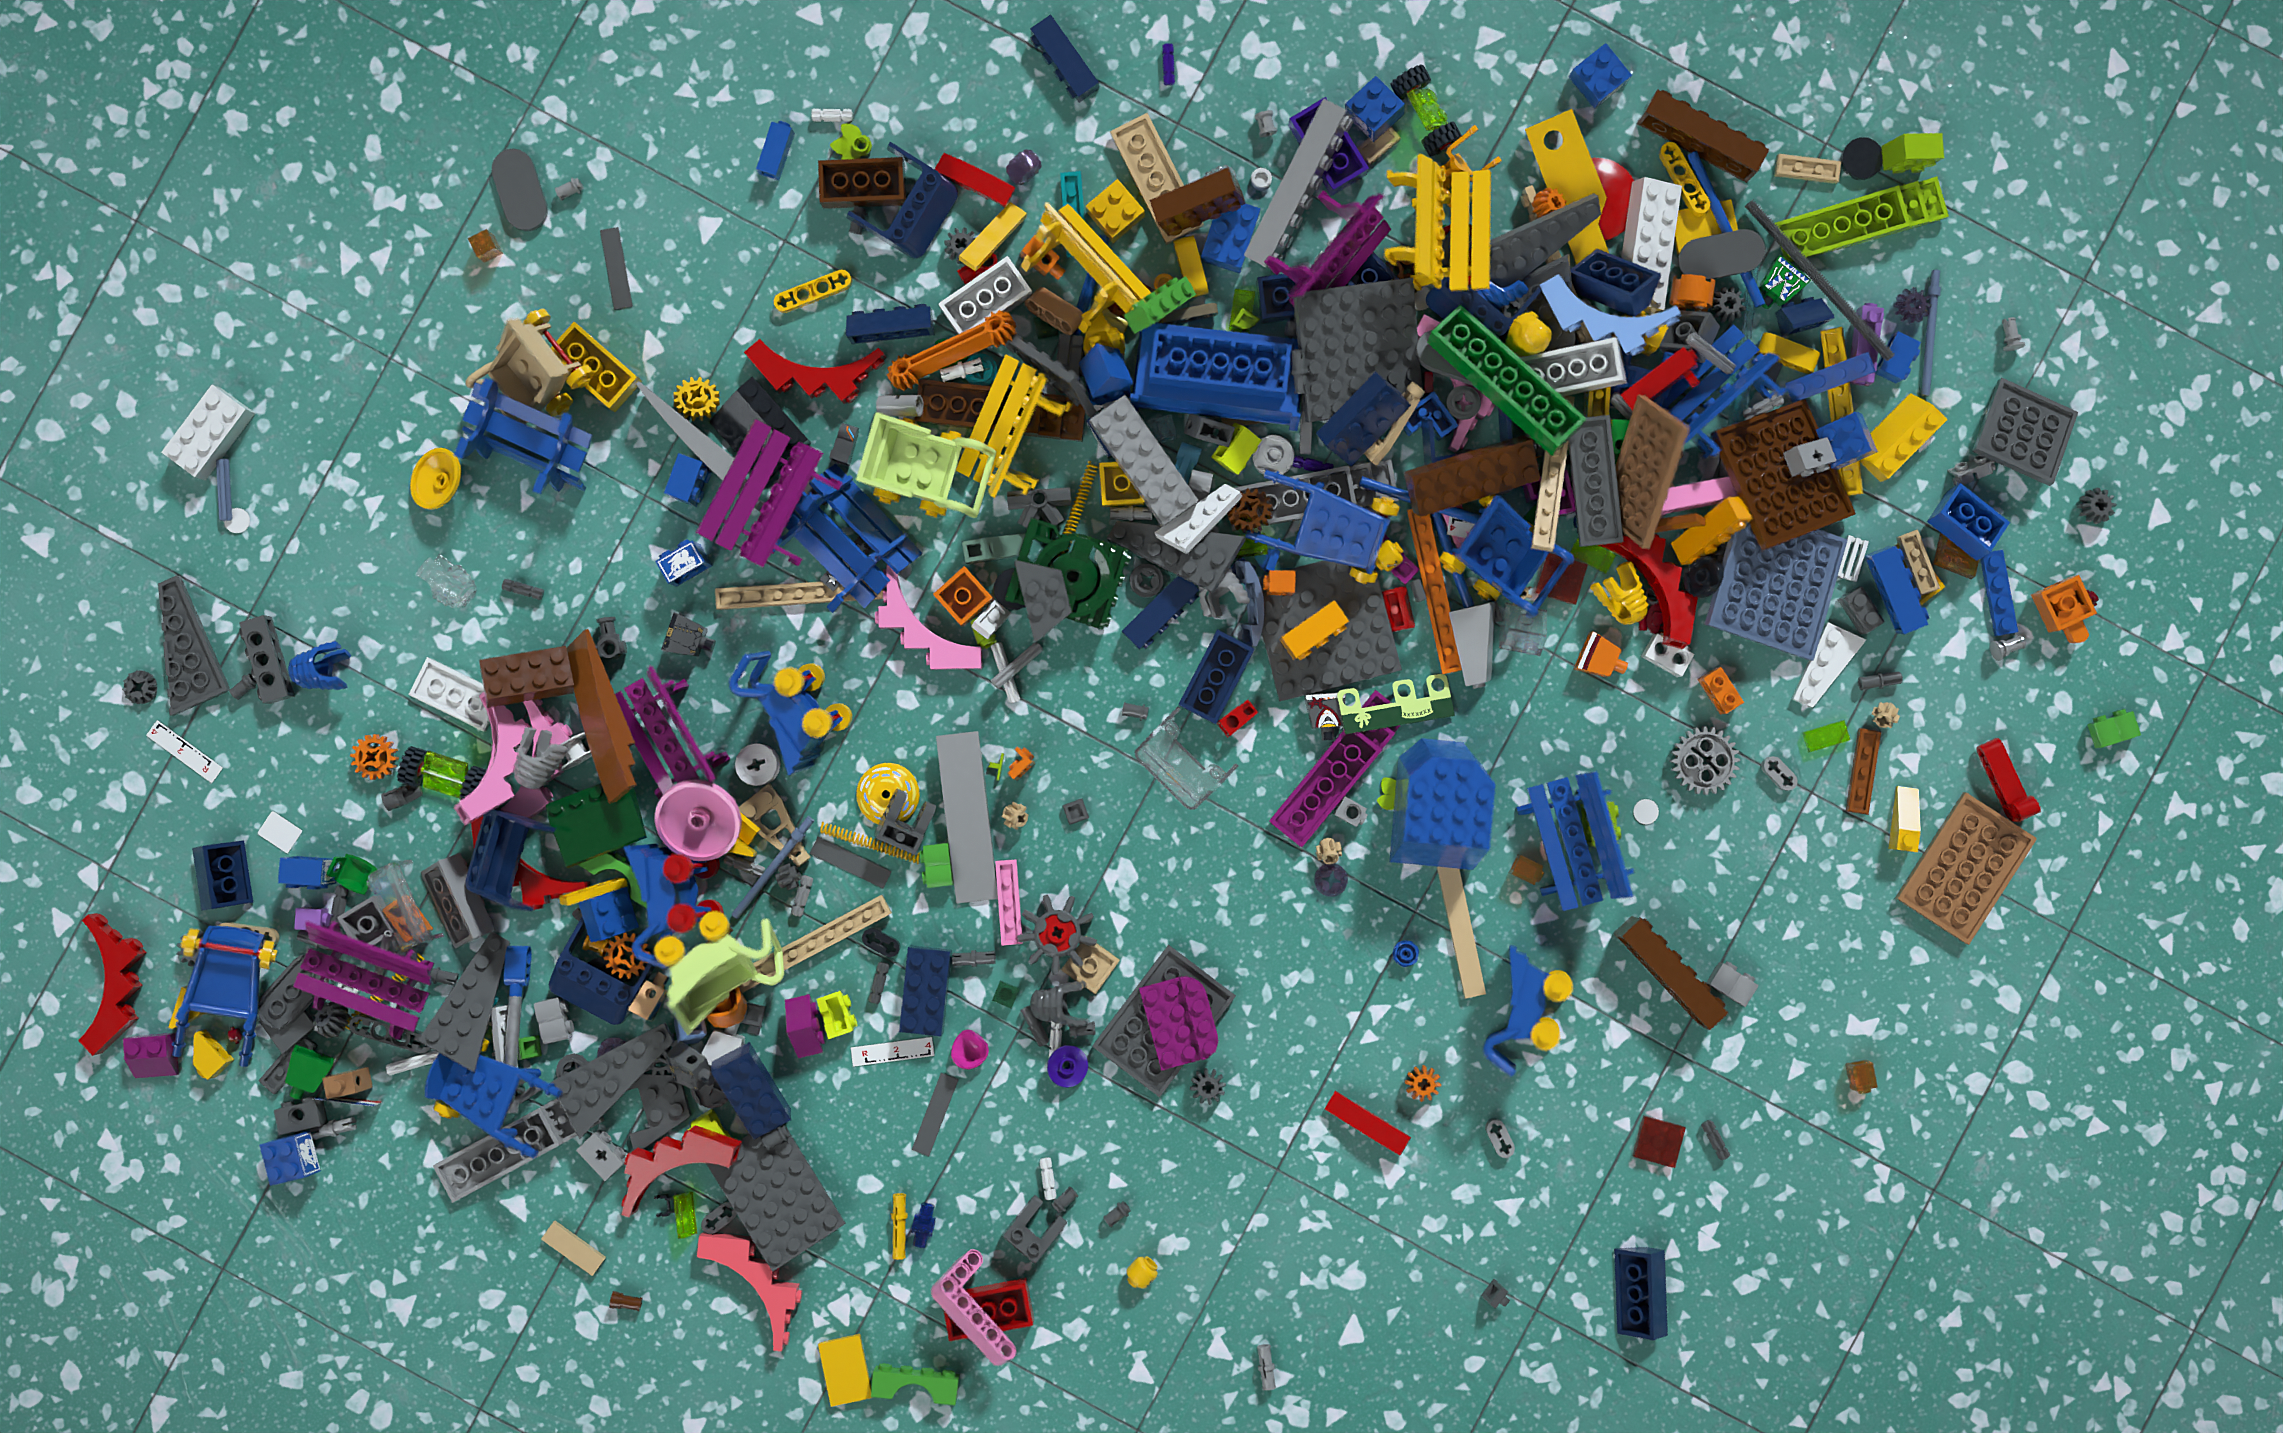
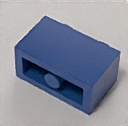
(1905, 352)

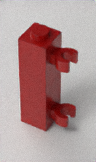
(1663, 377)

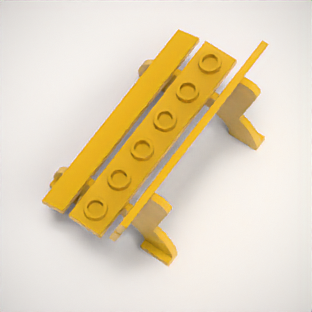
(1429, 228)
(1112, 290)
(1009, 418)

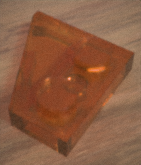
(1954, 559)

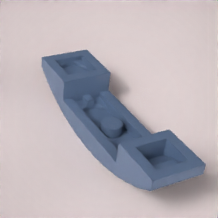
(1252, 630)

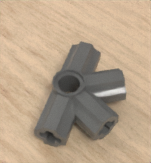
(1047, 511)

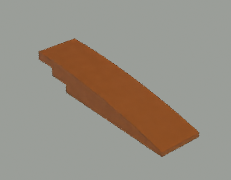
(601, 718)

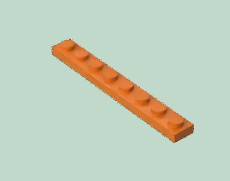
(1435, 591)

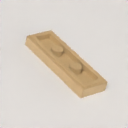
(1807, 168)
(1918, 562)
(573, 1248)

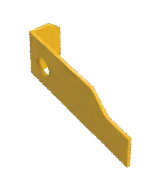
(1571, 173)

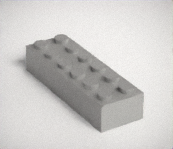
(1143, 461)

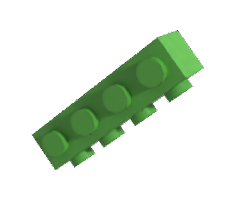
(1159, 303)

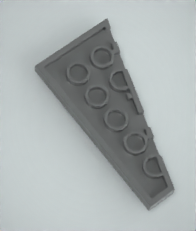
(1529, 245)
(1541, 306)
(1054, 372)
(1202, 565)
(188, 655)
(465, 1014)
(603, 1081)

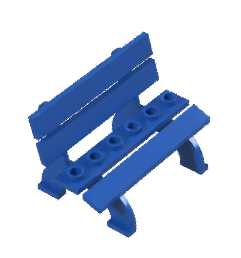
(1714, 380)
(525, 436)
(866, 521)
(1575, 842)

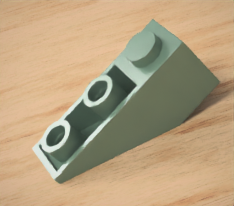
(992, 548)

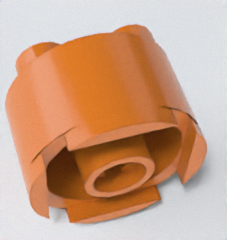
(1692, 292)
(729, 1011)

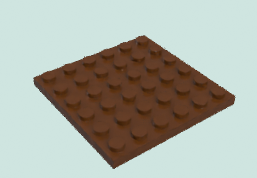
(1778, 503)

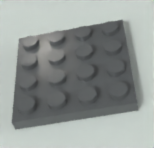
(2025, 431)

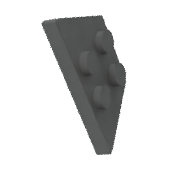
(1043, 596)

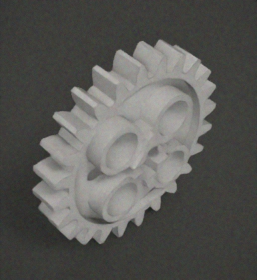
(1692, 774)

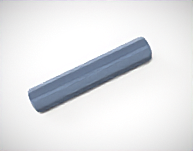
(224, 489)

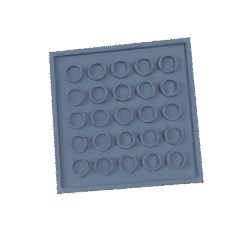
(1779, 592)

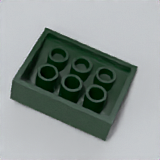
(592, 826)

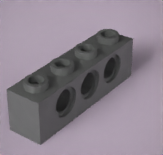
(276, 666)

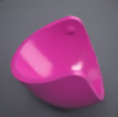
(969, 1050)

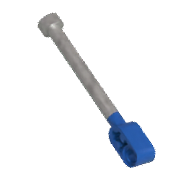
(516, 975)

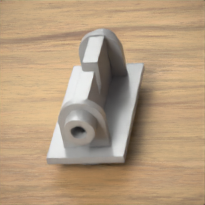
(1964, 471)

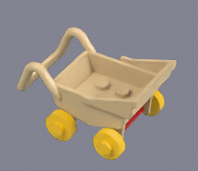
(530, 369)

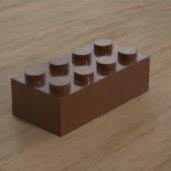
(862, 182)
(1197, 202)
(526, 676)

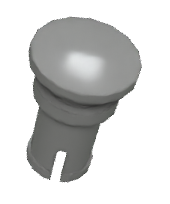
(2011, 334)
(2004, 648)

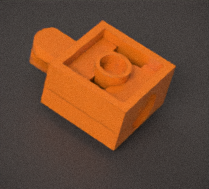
(2065, 607)

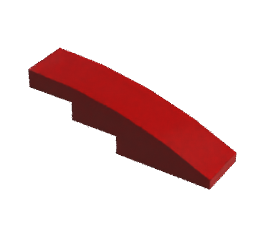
(975, 179)
(1368, 1123)

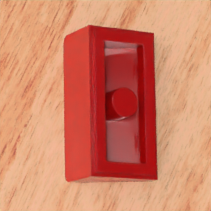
(1398, 608)

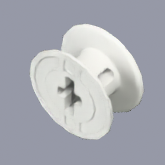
(576, 753)
(747, 758)

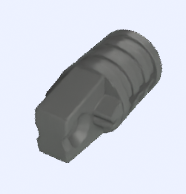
(400, 796)

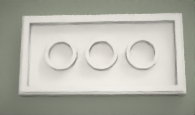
(451, 693)

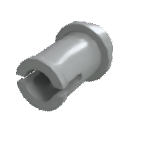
(569, 188)

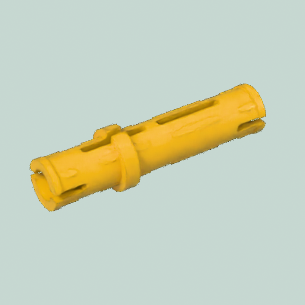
(899, 1221)

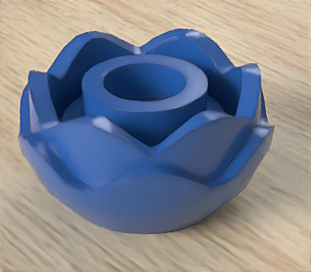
(1405, 960)

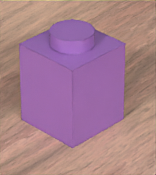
(311, 914)

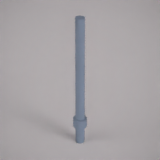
(1934, 292)
(797, 836)

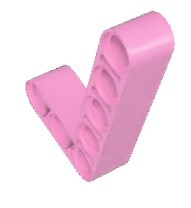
(1698, 495)
(970, 1309)

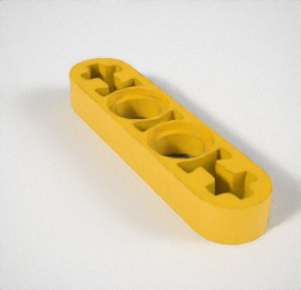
(1687, 178)
(811, 287)

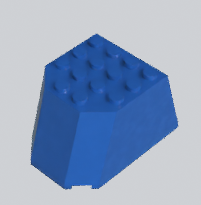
(1441, 806)

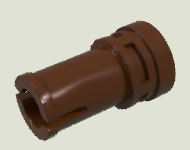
(619, 1301)

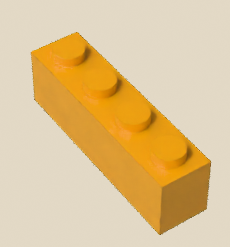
(1719, 526)

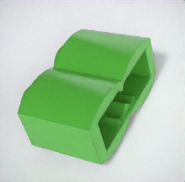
(2113, 729)
(937, 865)

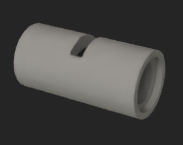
(900, 405)

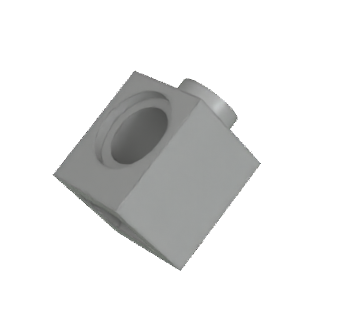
(1342, 807)

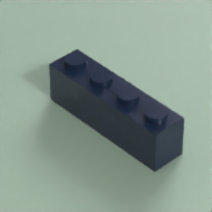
(1064, 58)
(1160, 612)

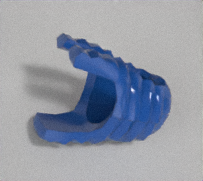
(1503, 297)
(318, 674)

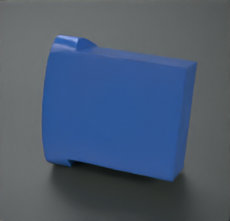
(1268, 561)

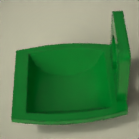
(351, 873)

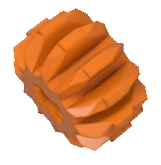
(1547, 202)
(1427, 1088)

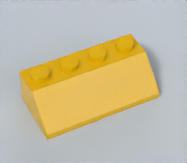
(1902, 435)

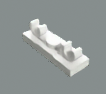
(499, 1026)

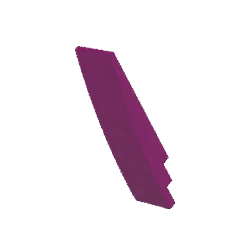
(1331, 778)

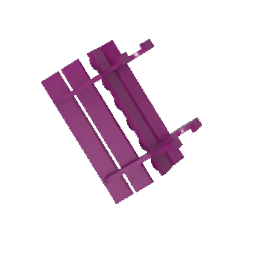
(1356, 233)
(781, 503)
(662, 734)
(364, 980)

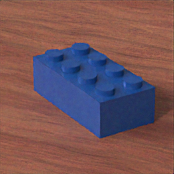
(1897, 590)

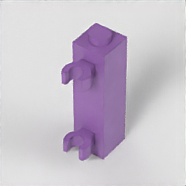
(1874, 317)

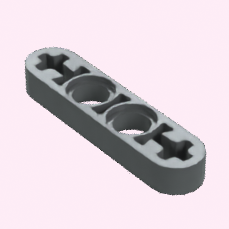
(366, 1020)

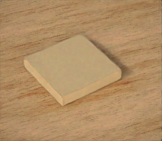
(1096, 966)

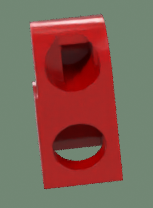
(1237, 718)

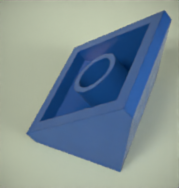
(1104, 370)

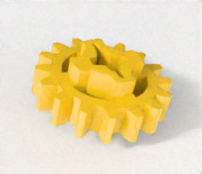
(696, 398)

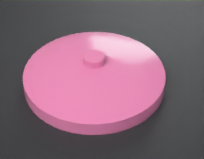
(698, 820)

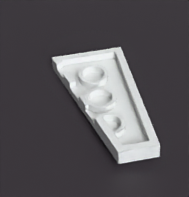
(1198, 520)
(1832, 655)

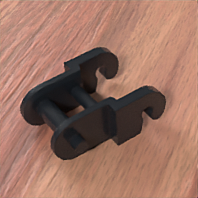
(668, 1198)

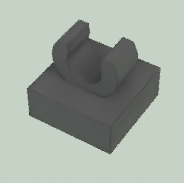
(1495, 1294)

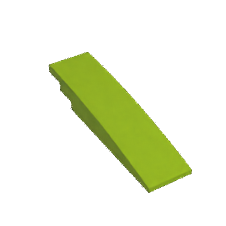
(1865, 218)

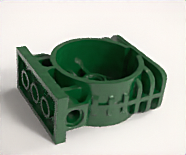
(1108, 557)

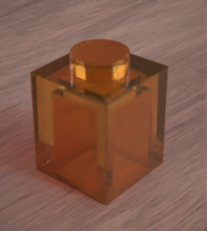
(485, 245)
(1526, 870)
(1861, 1076)

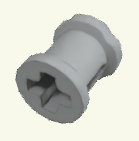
(1265, 123)

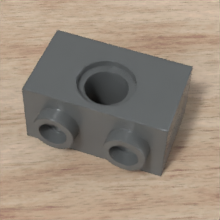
(288, 1120)

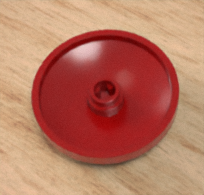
(1617, 187)

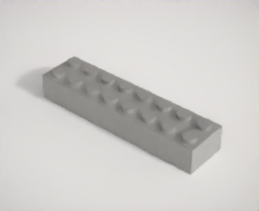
(1300, 183)

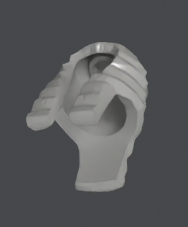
(1211, 605)
(537, 771)

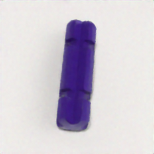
(1168, 64)
(1311, 464)

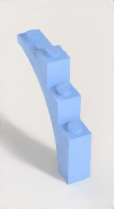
(1628, 330)

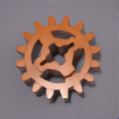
(365, 762)
(622, 946)

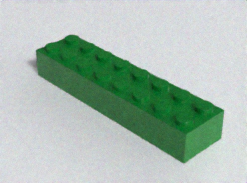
(1506, 380)

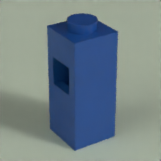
(775, 150)

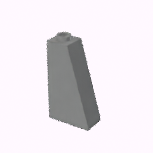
(1474, 641)

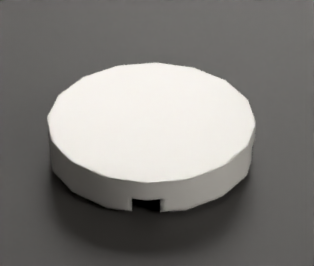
(1273, 454)

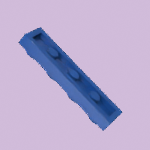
(1830, 377)
(1998, 593)

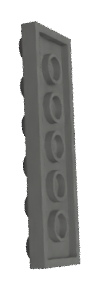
(1595, 483)

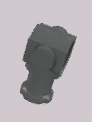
(609, 636)

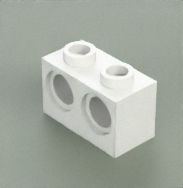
(1665, 659)

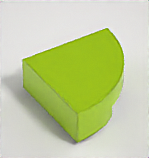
(1245, 320)

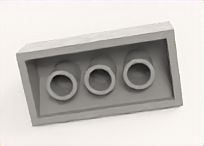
(458, 907)

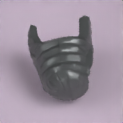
(1052, 1004)

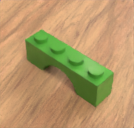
(618, 862)
(941, 1385)

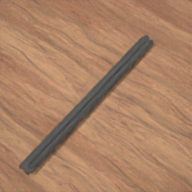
(1811, 272)

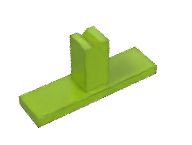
(998, 766)

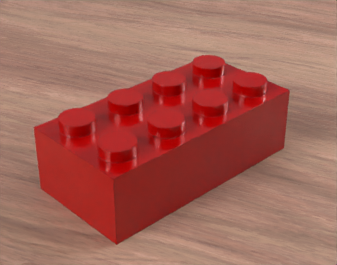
(1005, 1304)

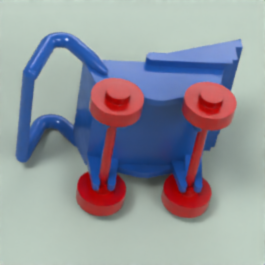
(670, 892)

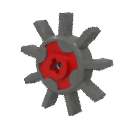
(1062, 922)

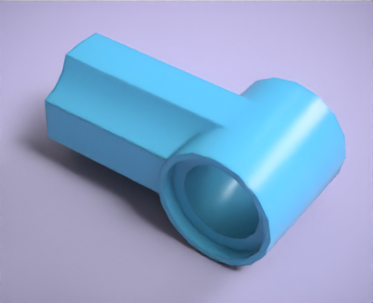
(1187, 459)

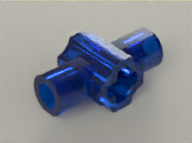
(923, 1225)

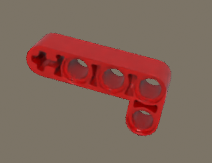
(2006, 782)

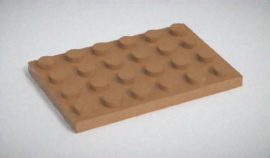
(1647, 468)
(1966, 868)

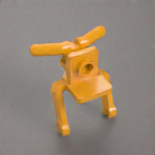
(1457, 164)

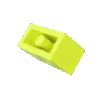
(1241, 447)

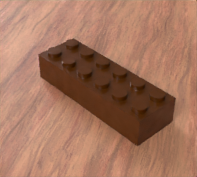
(1698, 132)
(1472, 475)
(1671, 972)

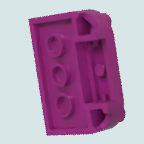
(1179, 1021)

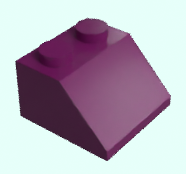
(151, 1055)

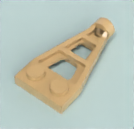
(1383, 446)
(758, 806)

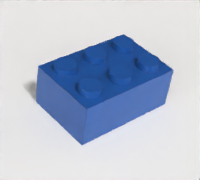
(1230, 238)
(1968, 521)

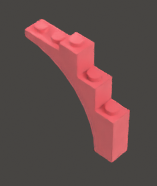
(777, 1296)

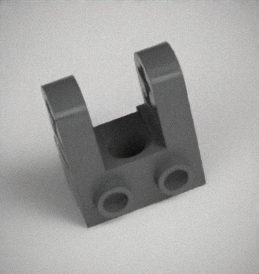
(899, 833)
(1027, 1241)

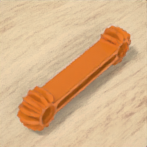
(994, 331)

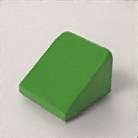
(529, 1047)

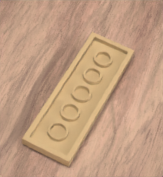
(1148, 164)

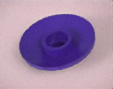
(1076, 1068)

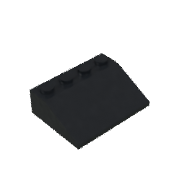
(753, 403)

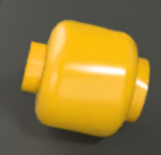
(1389, 555)
(1141, 1272)

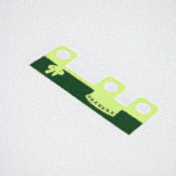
(1403, 711)

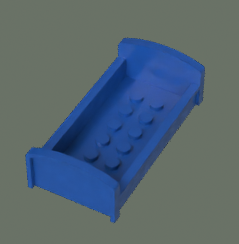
(1216, 374)

